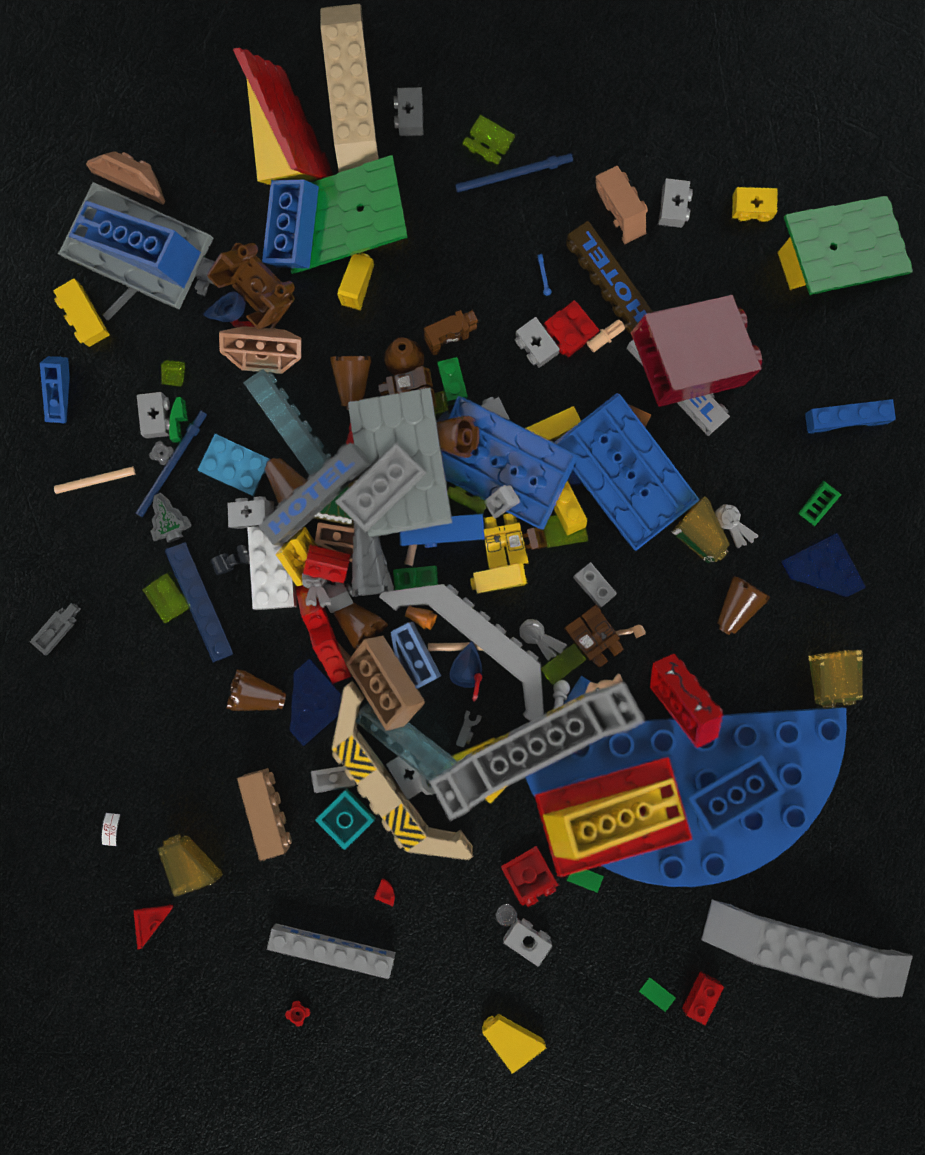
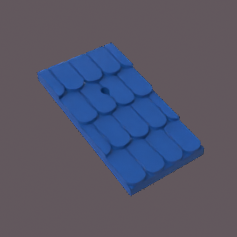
(513, 458)
(627, 472)

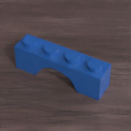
(850, 415)

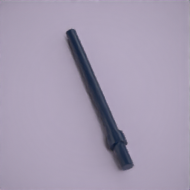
(551, 163)
(192, 430)

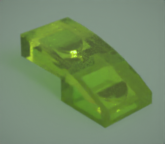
(563, 663)

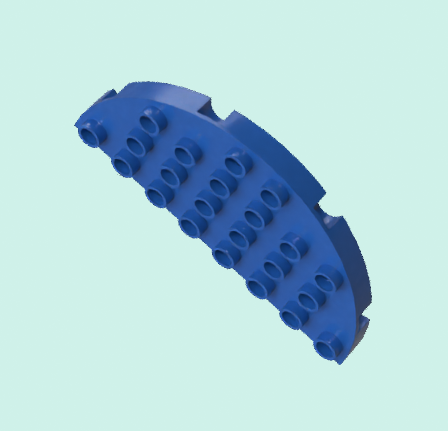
(798, 745)

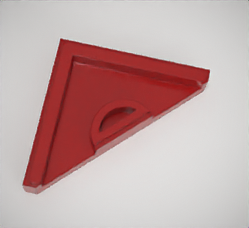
(148, 920)

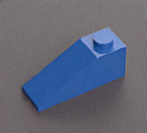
(55, 388)

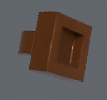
(536, 538)

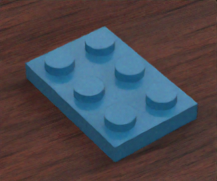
(233, 465)

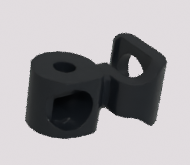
(225, 563)

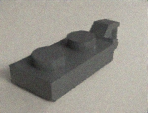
(55, 629)

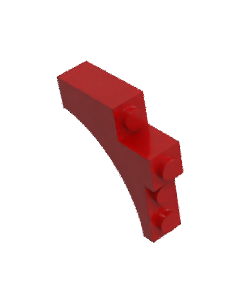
(322, 637)

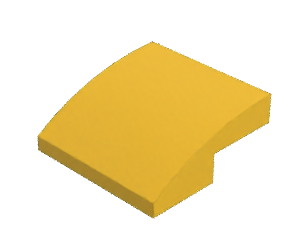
(294, 554)

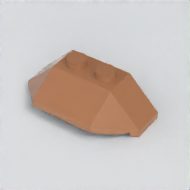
(128, 173)
(260, 348)

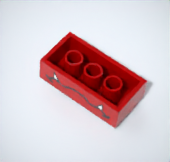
(686, 700)

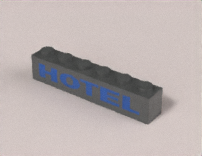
(314, 494)

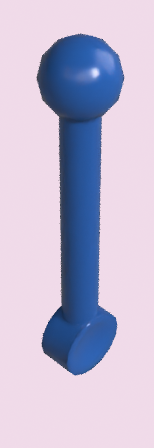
(547, 291)

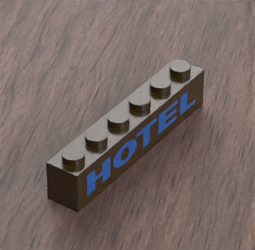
(608, 275)

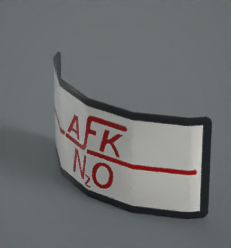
(110, 828)

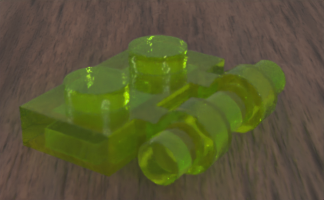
(490, 134)

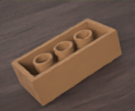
(384, 683)
(264, 813)

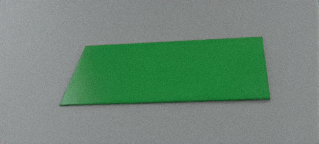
(586, 879)
(657, 994)

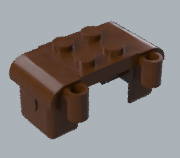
(254, 282)

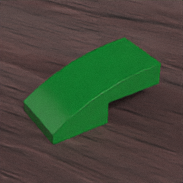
(177, 415)
(415, 577)

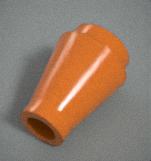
(422, 617)

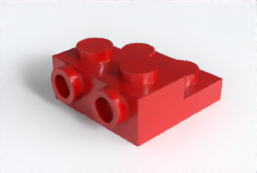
(571, 328)
(530, 877)

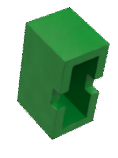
(452, 380)

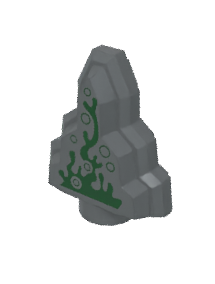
(167, 521)

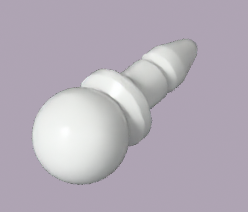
(561, 689)

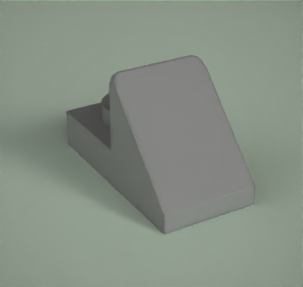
(502, 501)

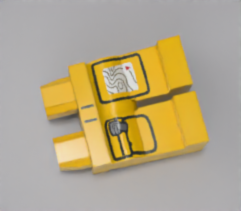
(504, 536)

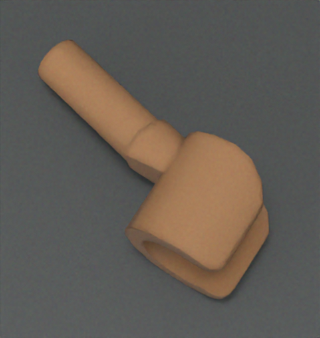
(638, 631)

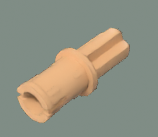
(605, 335)

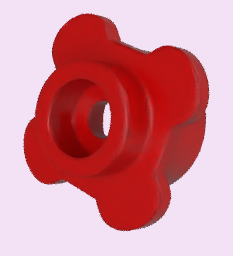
(297, 1019)

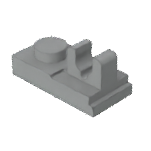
(331, 779)

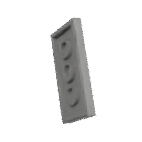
(380, 487)

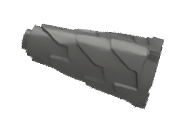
(368, 565)

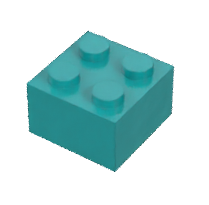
(345, 818)

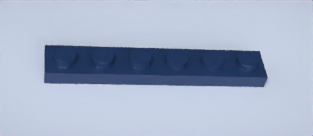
(199, 602)

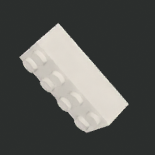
(269, 580)

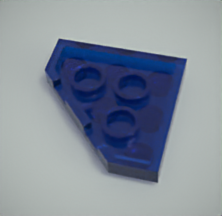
(825, 567)
(313, 702)

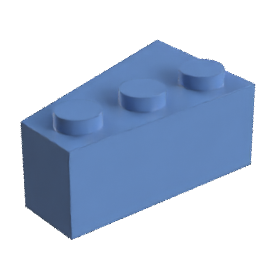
(414, 655)

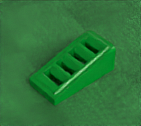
(813, 499)

